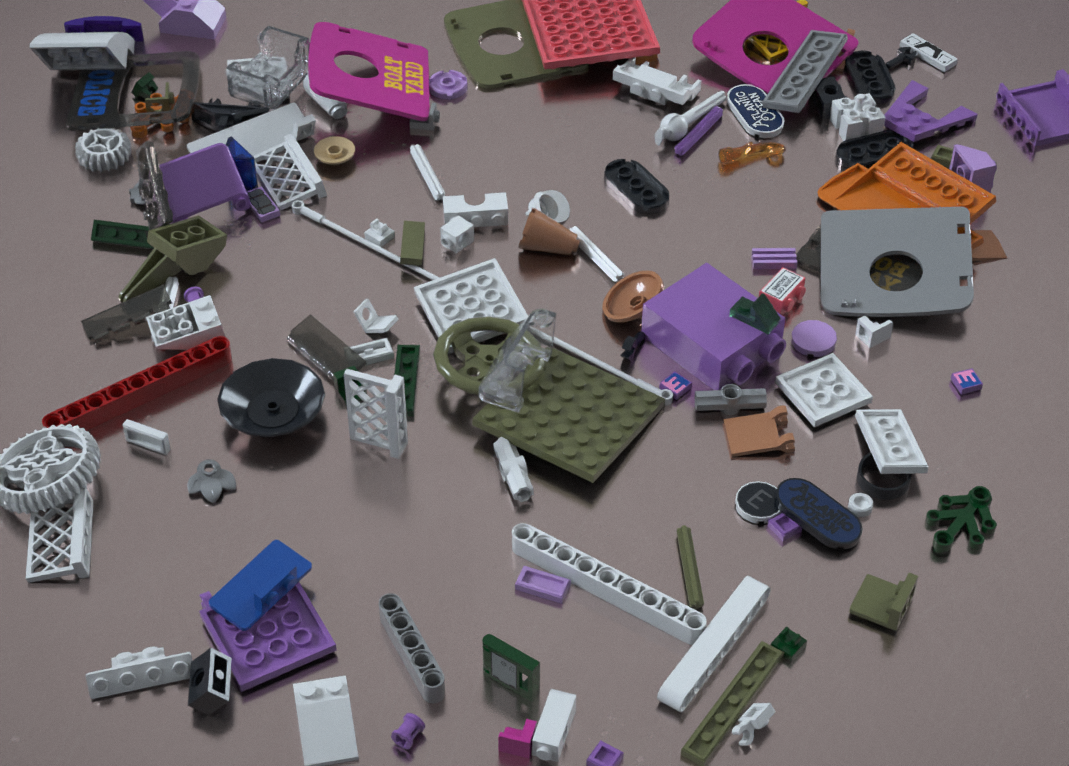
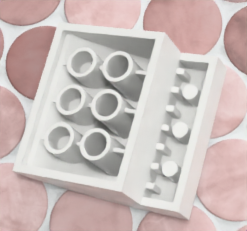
(83, 50)

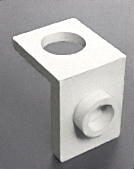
(375, 323)

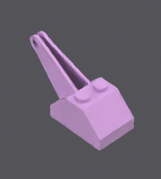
(189, 17)

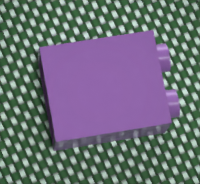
(695, 329)

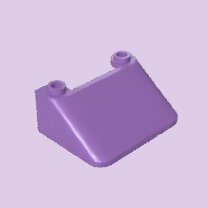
(203, 182)

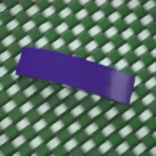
(105, 24)

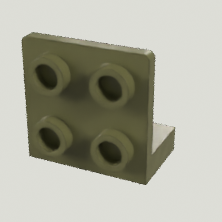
(883, 600)

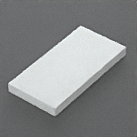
(891, 441)

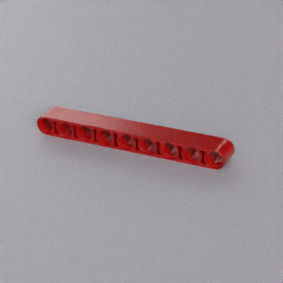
(143, 386)

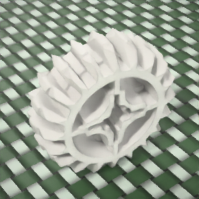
(103, 149)

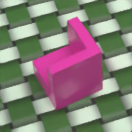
(518, 741)

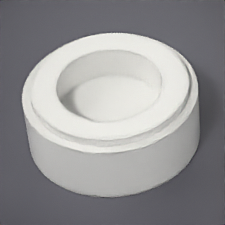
(860, 504)

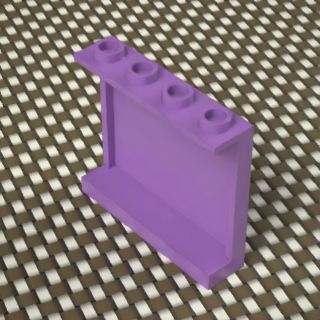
(1040, 109)

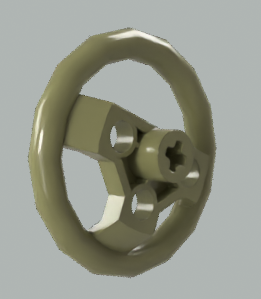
(479, 363)

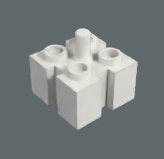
(856, 116)

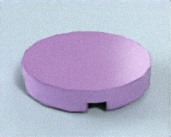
(448, 84)
(814, 338)

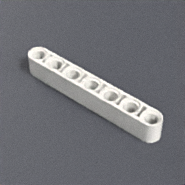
(713, 644)

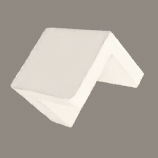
(873, 333)

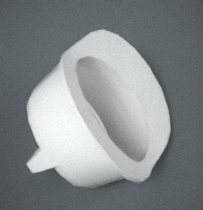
(551, 204)

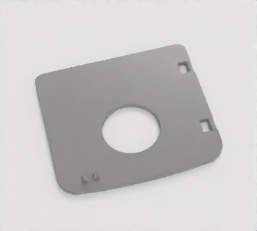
(861, 237)

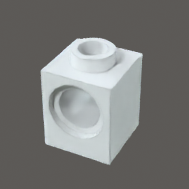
(457, 234)

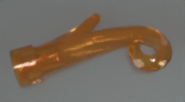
(729, 155)

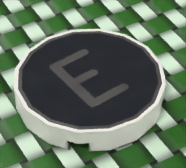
(757, 502)

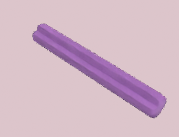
(698, 131)

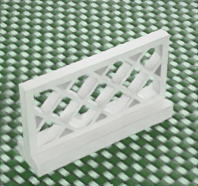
(301, 166)
(394, 414)
(77, 552)

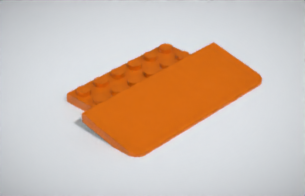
(906, 181)

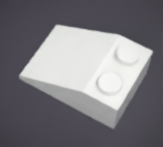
(325, 721)

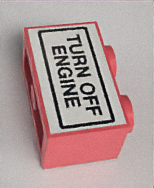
(784, 290)

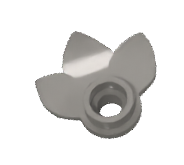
(212, 482)

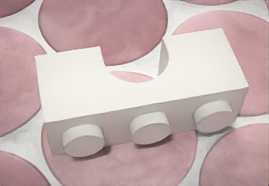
(489, 213)

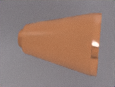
(547, 235)

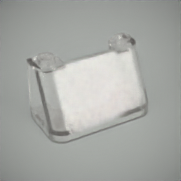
(505, 377)

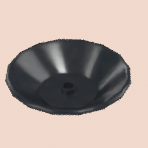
(271, 397)

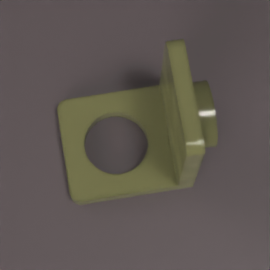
(164, 101)

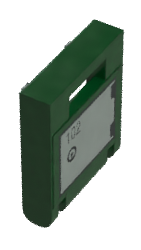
(506, 667)

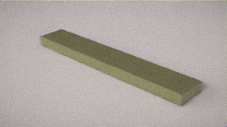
(732, 704)

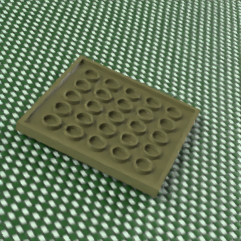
(574, 416)

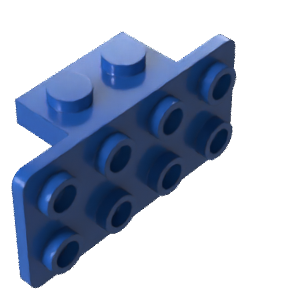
(260, 585)

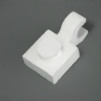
(754, 718)

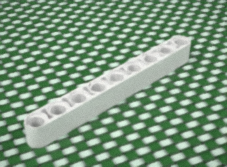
(608, 583)

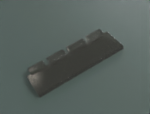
(119, 316)
(323, 347)

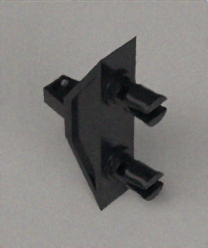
(222, 116)

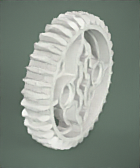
(46, 468)

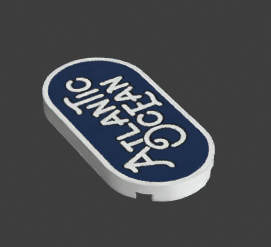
(747, 106)

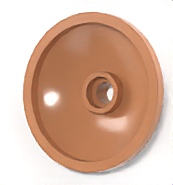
(627, 296)

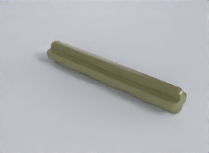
(690, 567)

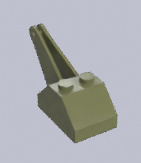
(179, 246)

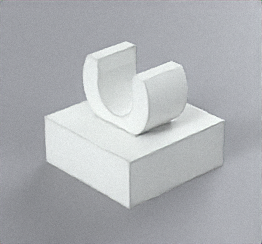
(379, 233)

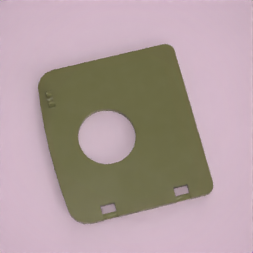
(487, 70)

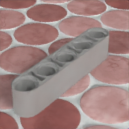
(405, 635)

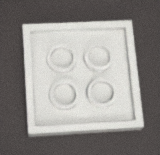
(823, 389)

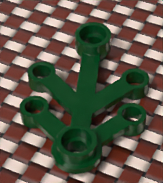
(977, 498)

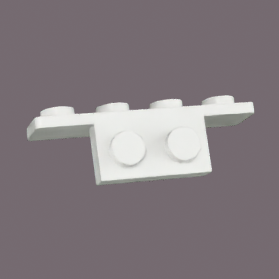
(139, 671)

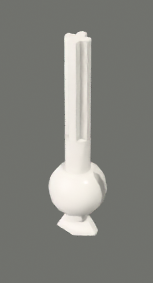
(676, 126)

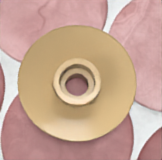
(334, 150)

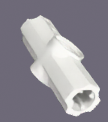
(513, 469)

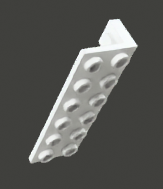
(262, 131)

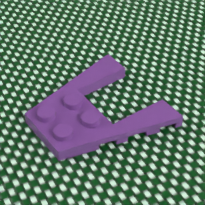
(914, 123)

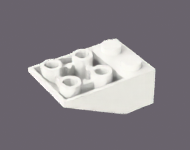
(185, 325)

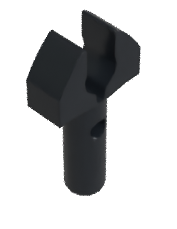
(903, 55)
(630, 345)

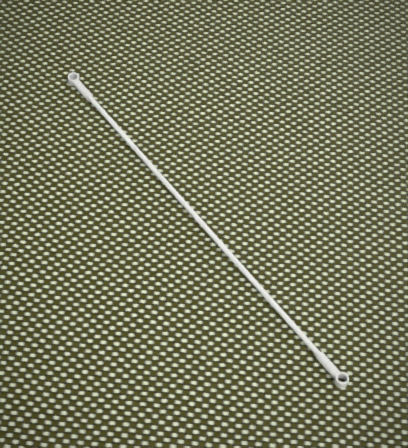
(298, 208)

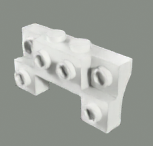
(655, 83)

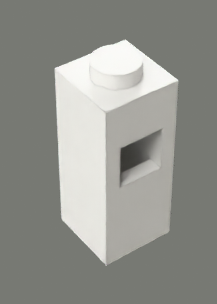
(554, 725)

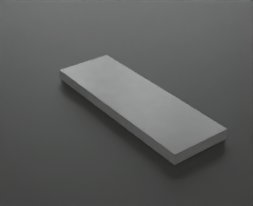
(805, 71)

